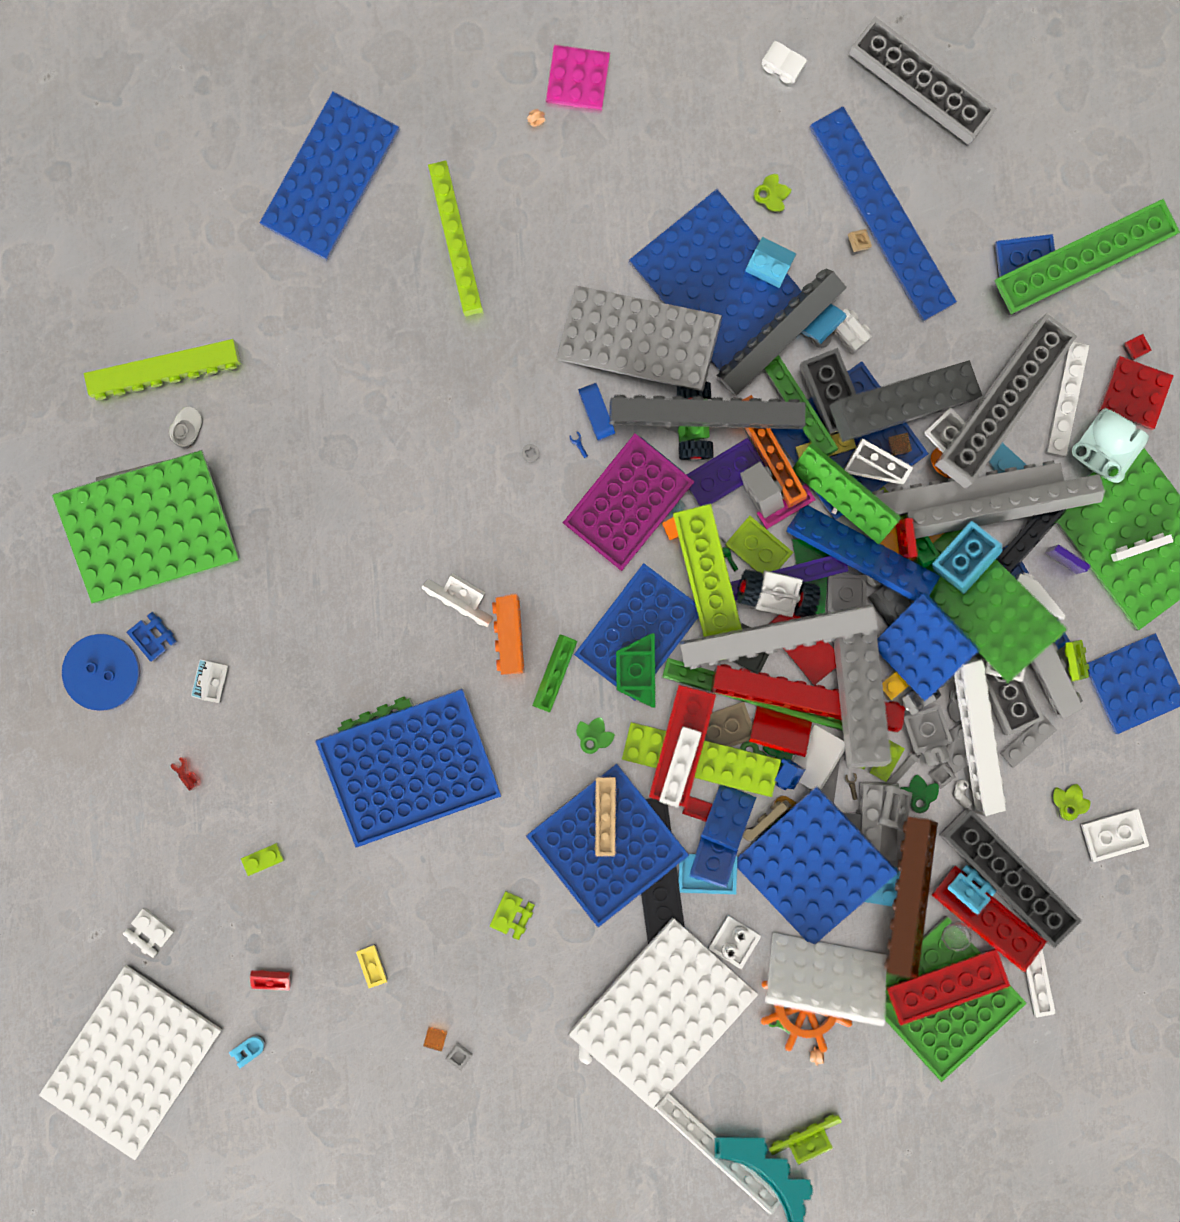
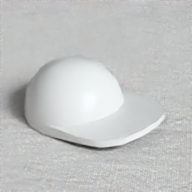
(185, 426)

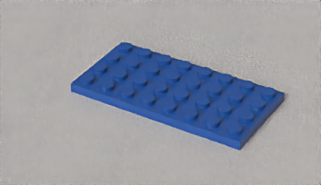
(329, 175)

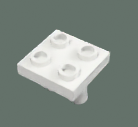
(734, 942)

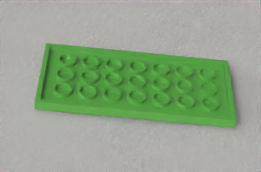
(997, 616)

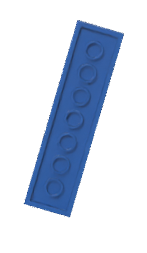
(862, 553)

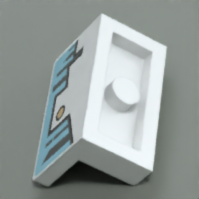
(209, 681)

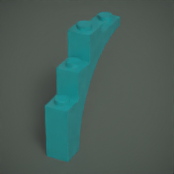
(775, 1172)

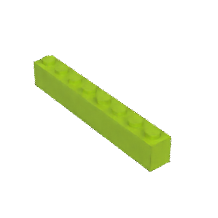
(455, 238)
(162, 368)

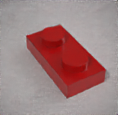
(270, 980)

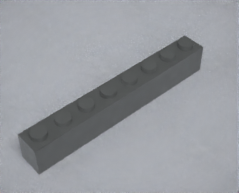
(781, 331)

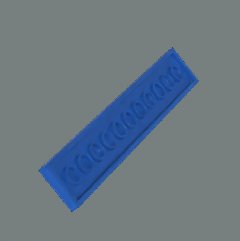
(883, 213)

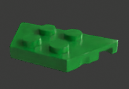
(637, 670)

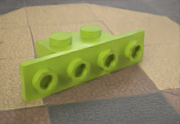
(808, 1143)

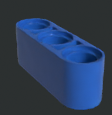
(596, 411)

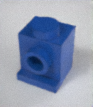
(789, 774)

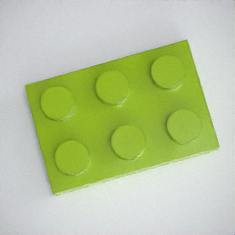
(758, 547)

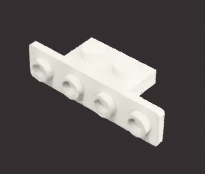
(460, 596)

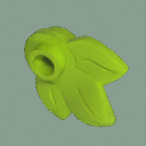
(775, 193)
(1071, 799)

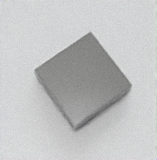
(942, 775)
(459, 1056)

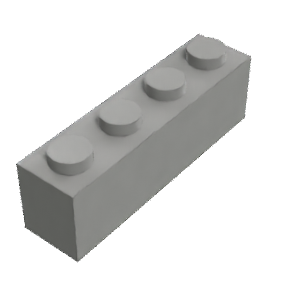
(1057, 683)

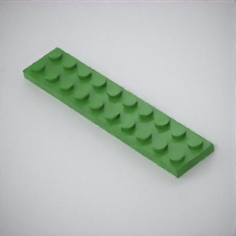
(1087, 256)

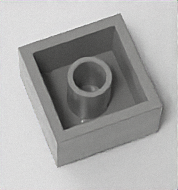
(762, 489)

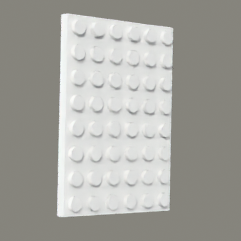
(663, 1013)
(130, 1062)

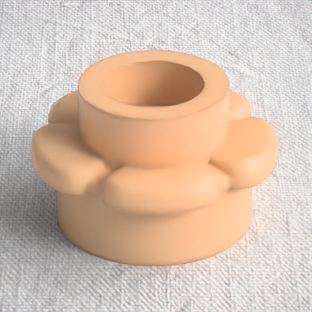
(536, 117)
(817, 1056)

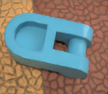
(252, 1046)

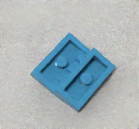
(825, 323)

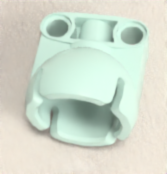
(1110, 445)

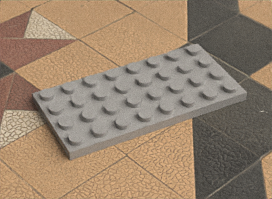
(639, 338)

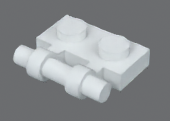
(151, 927)

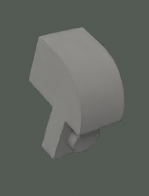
(914, 703)

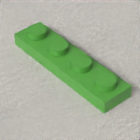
(554, 673)

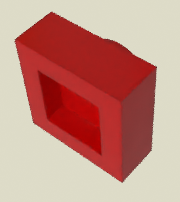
(1137, 346)

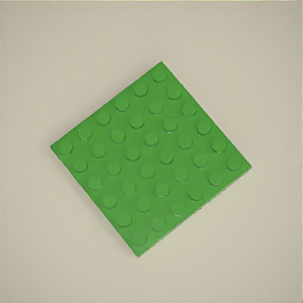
(955, 1033)

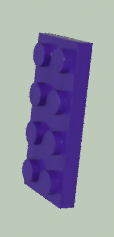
(722, 473)

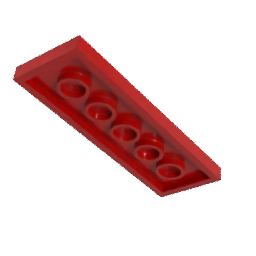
(690, 710)
(994, 924)
(948, 986)

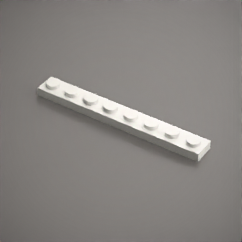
(704, 1141)

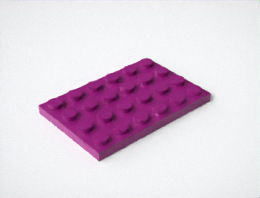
(628, 502)

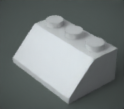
(945, 429)

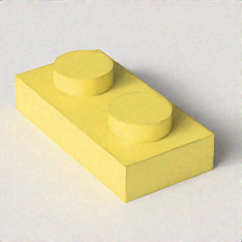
(371, 966)

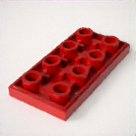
(813, 660)

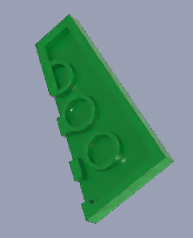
(804, 553)

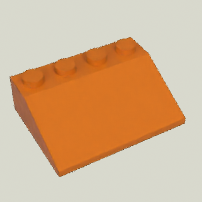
(509, 634)

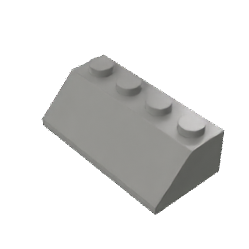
(871, 807)

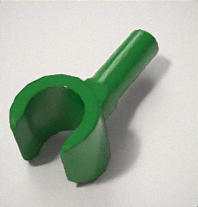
(727, 553)

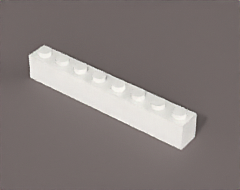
(979, 738)

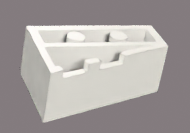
(877, 464)

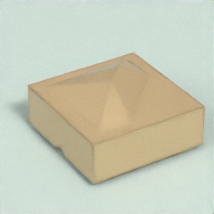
(859, 240)

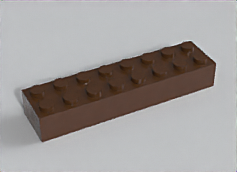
(911, 897)

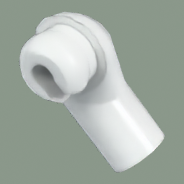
(960, 793)
(584, 1055)

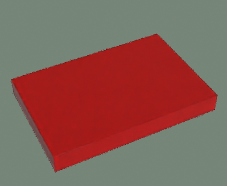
(780, 731)

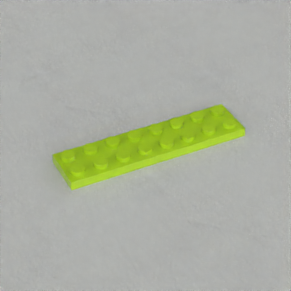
(707, 570)
(716, 763)

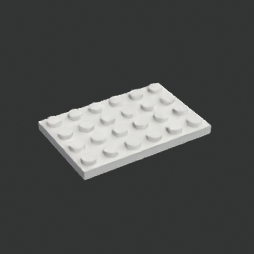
(827, 979)

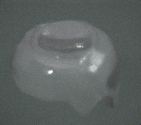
(957, 936)

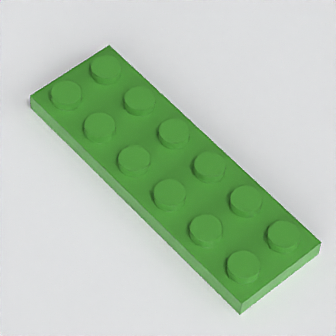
(845, 493)

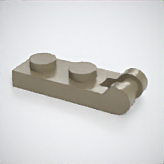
(765, 821)

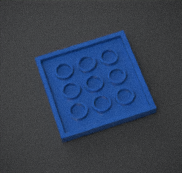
(925, 646)
(1135, 683)

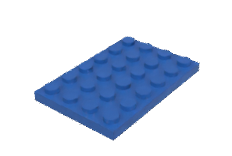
(642, 608)

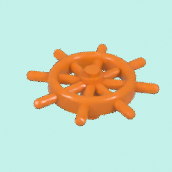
(795, 1030)

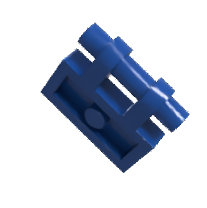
(146, 639)

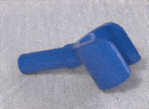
(578, 442)

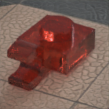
(188, 778)

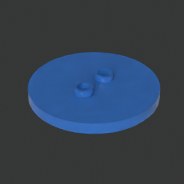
(100, 672)

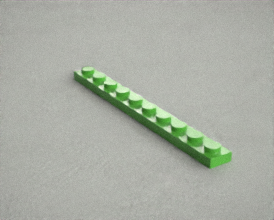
(703, 679)

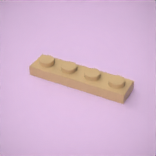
(605, 816)

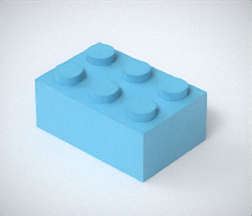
(967, 557)

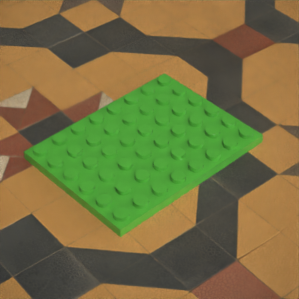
(1130, 512)
(146, 526)

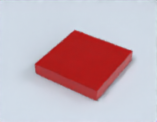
(906, 538)

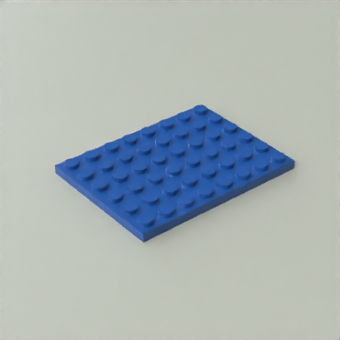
(703, 267)
(408, 767)

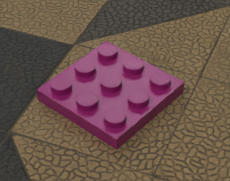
(578, 77)

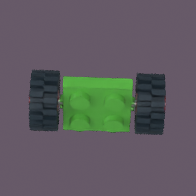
(691, 446)

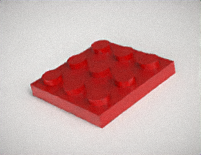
(1136, 392)

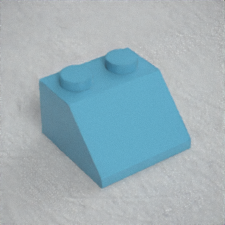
(770, 262)

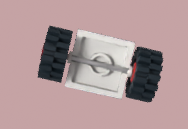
(778, 593)

